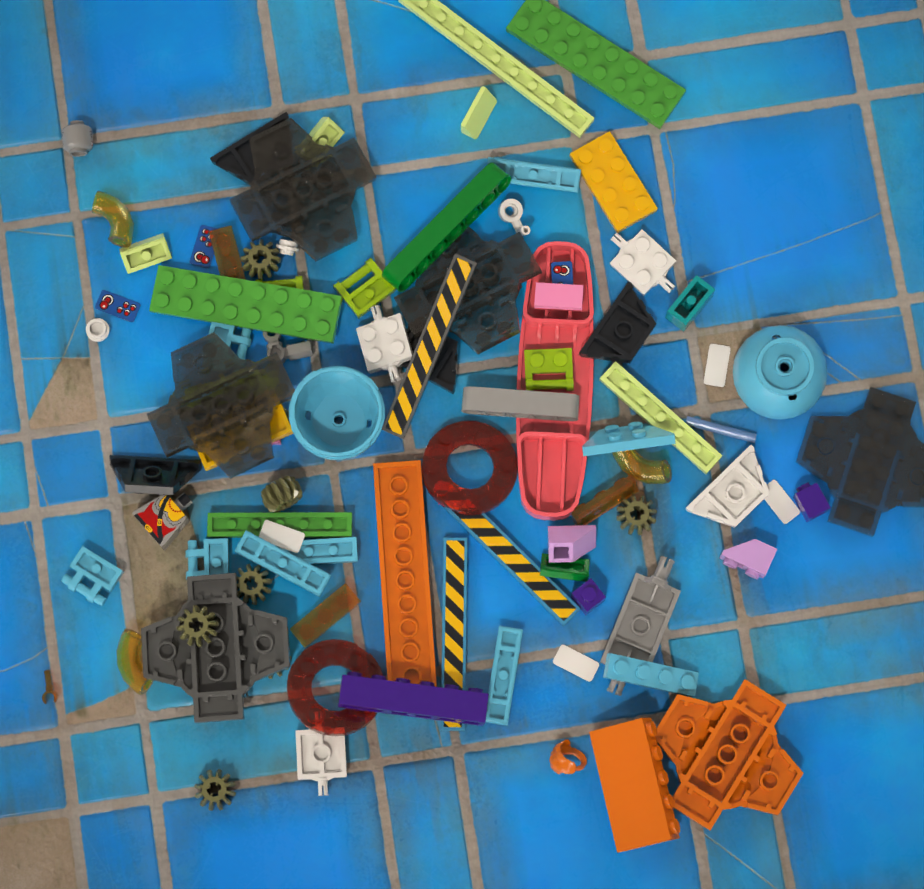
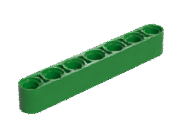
(446, 226)

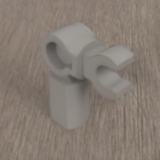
(291, 352)

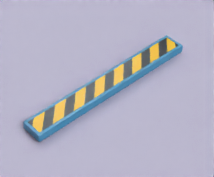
(518, 565)
(454, 618)

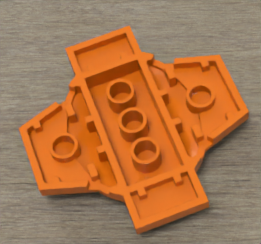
(727, 754)

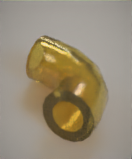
(118, 216)
(643, 469)
(130, 663)

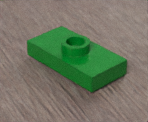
(574, 570)

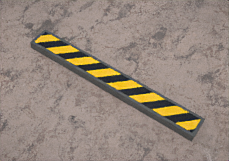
(429, 346)

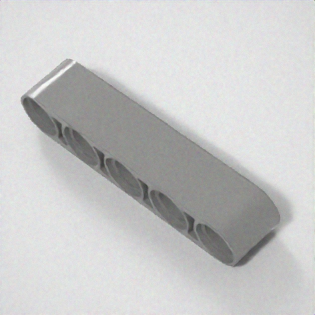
(520, 403)

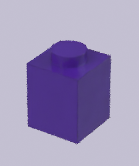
(811, 501)
(588, 596)

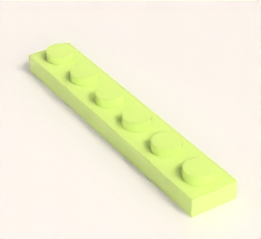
(660, 416)

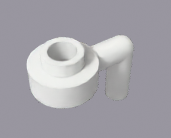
(515, 217)

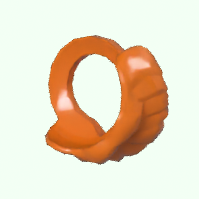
(561, 764)

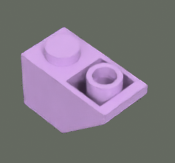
(570, 542)
(750, 556)

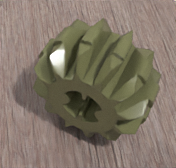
(268, 263)
(281, 494)
(627, 511)
(259, 580)
(204, 632)
(222, 794)

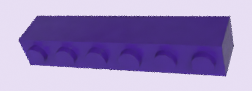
(413, 700)

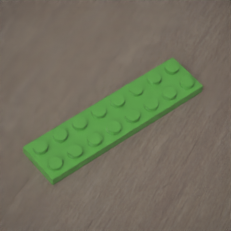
(596, 61)
(246, 304)

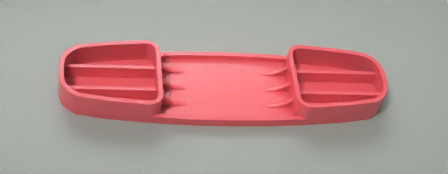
(551, 450)

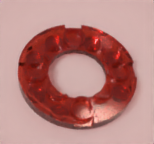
(461, 499)
(299, 686)

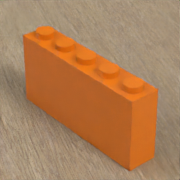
(635, 784)

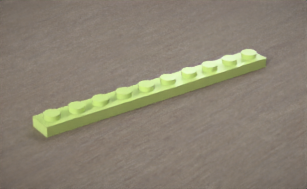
(502, 64)

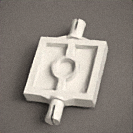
(643, 262)
(385, 343)
(320, 758)

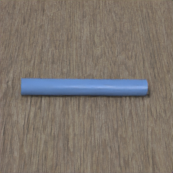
(721, 429)

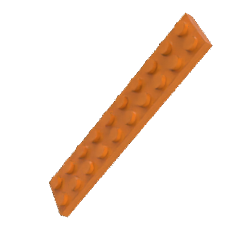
(404, 571)

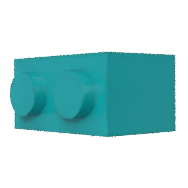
(690, 303)

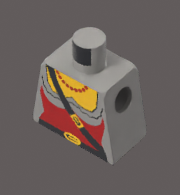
(164, 518)

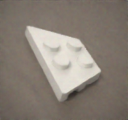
(733, 492)

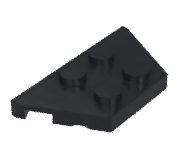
(238, 157)
(620, 330)
(446, 366)
(153, 474)

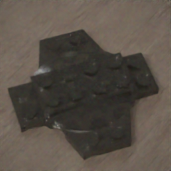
(303, 189)
(489, 305)
(222, 405)
(866, 460)

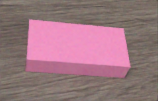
(559, 296)

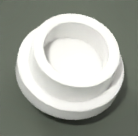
(287, 247)
(97, 330)

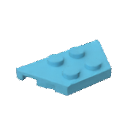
(625, 438)

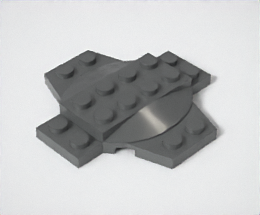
(218, 673)

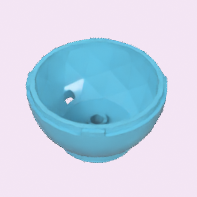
(766, 386)
(333, 394)

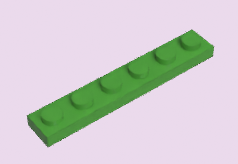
(310, 523)

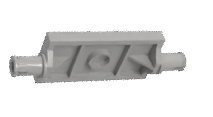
(643, 618)

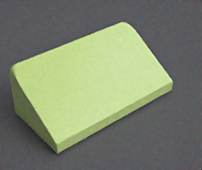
(478, 113)
(326, 132)
(145, 253)

